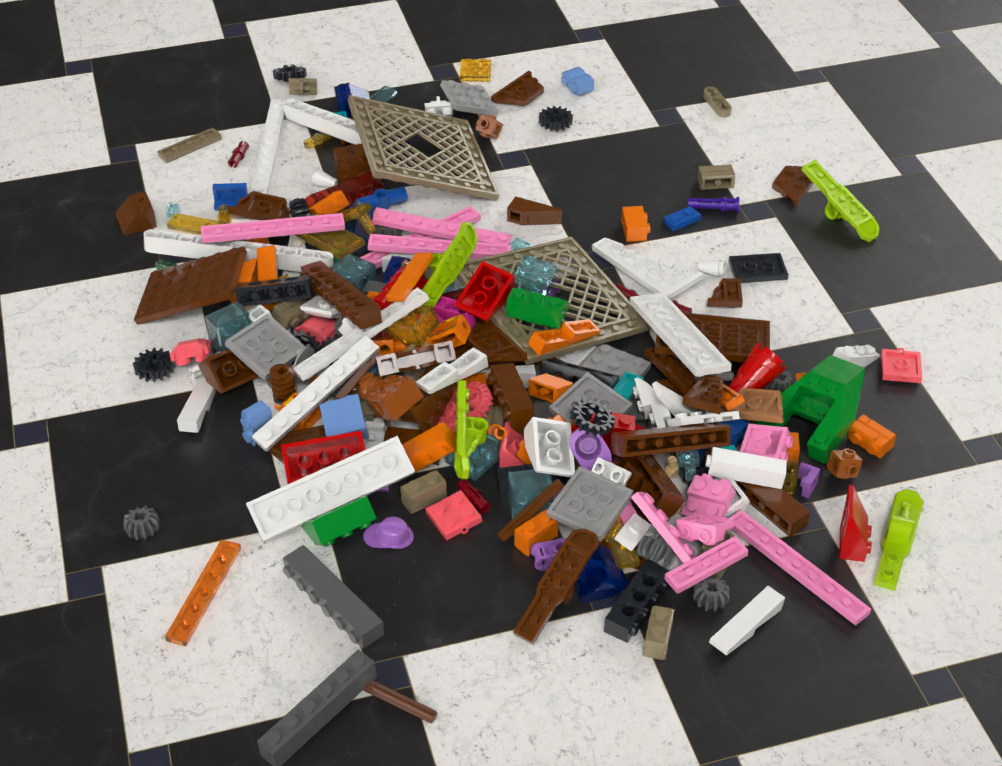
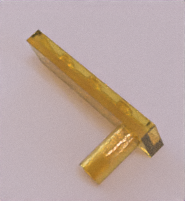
(360, 213)

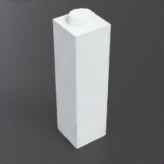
(746, 467)

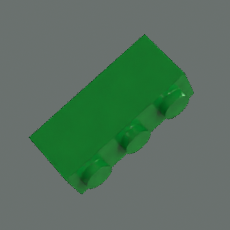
(536, 308)
(340, 522)

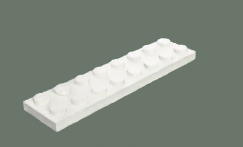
(680, 334)
(330, 488)

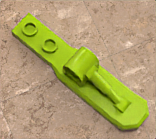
(841, 202)
(450, 263)
(468, 430)
(898, 537)

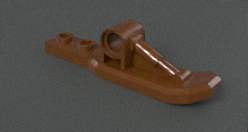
(557, 583)

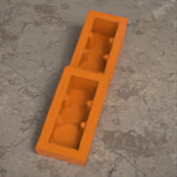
(569, 333)

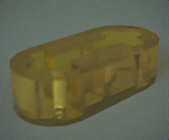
(791, 477)

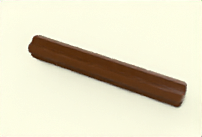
(531, 509)
(401, 701)

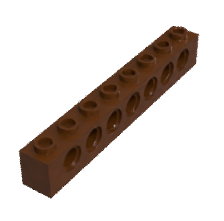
(343, 295)

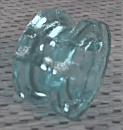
(172, 209)

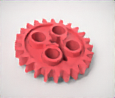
(479, 403)

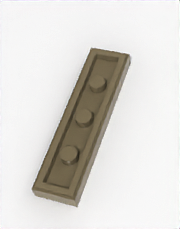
(189, 145)

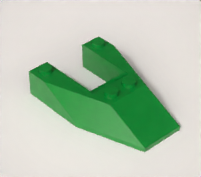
(828, 397)

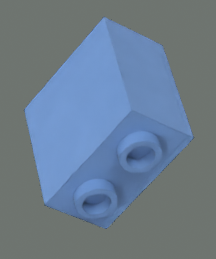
(344, 416)

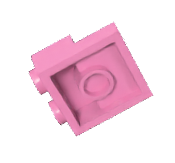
(767, 441)
(709, 496)
(704, 528)

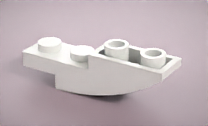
(650, 404)

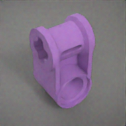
(549, 551)

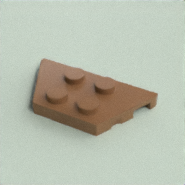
(760, 405)

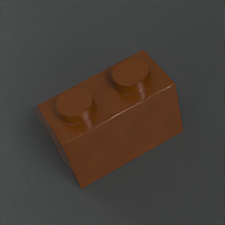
(136, 214)

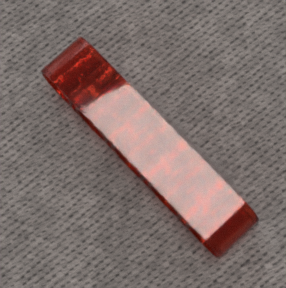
(352, 189)

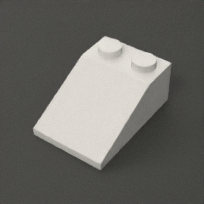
(549, 446)

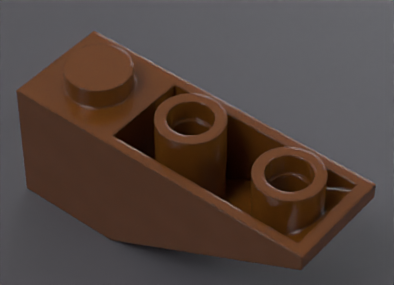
(532, 213)

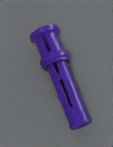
(722, 203)

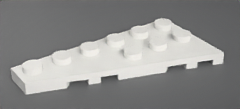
(649, 270)

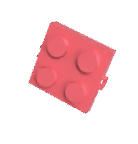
(901, 366)
(453, 515)

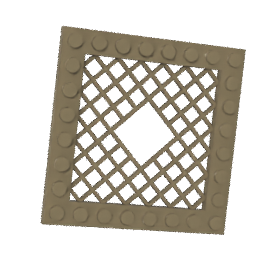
(381, 167)
(628, 321)

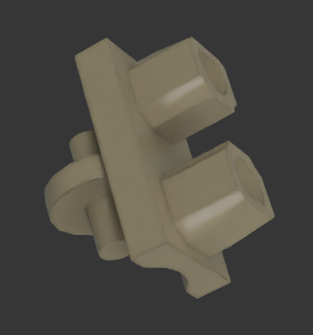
(303, 86)

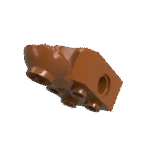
(389, 396)

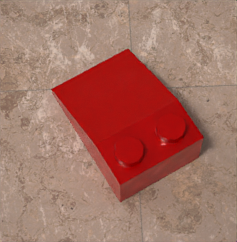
(486, 291)
(854, 529)

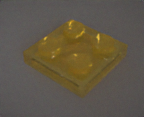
(475, 70)

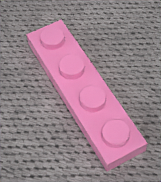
(658, 519)
(706, 564)

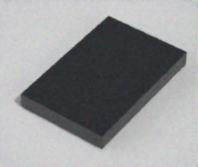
(758, 267)

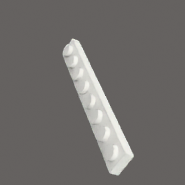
(336, 349)
(315, 393)

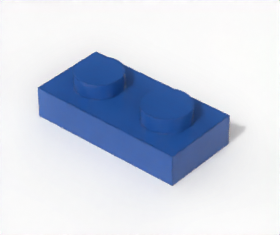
(682, 218)

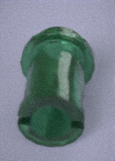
(164, 264)

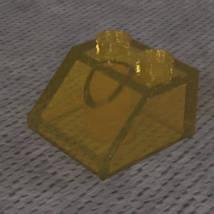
(415, 326)

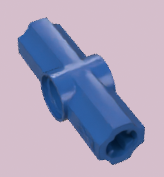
(384, 198)

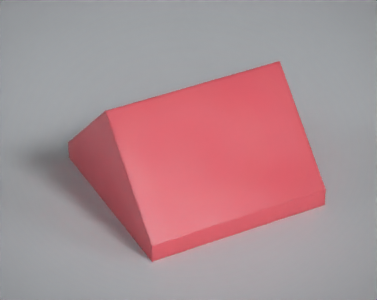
(509, 448)

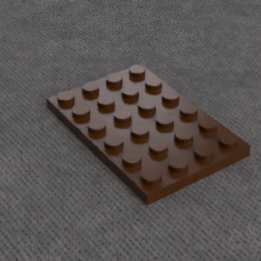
(191, 285)
(729, 335)

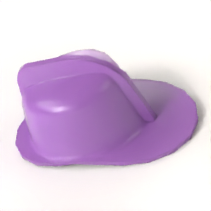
(588, 448)
(389, 534)

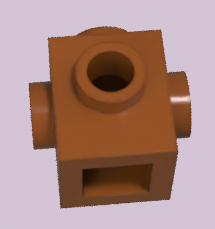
(488, 126)
(844, 463)

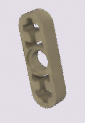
(717, 102)

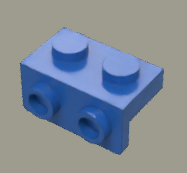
(228, 194)

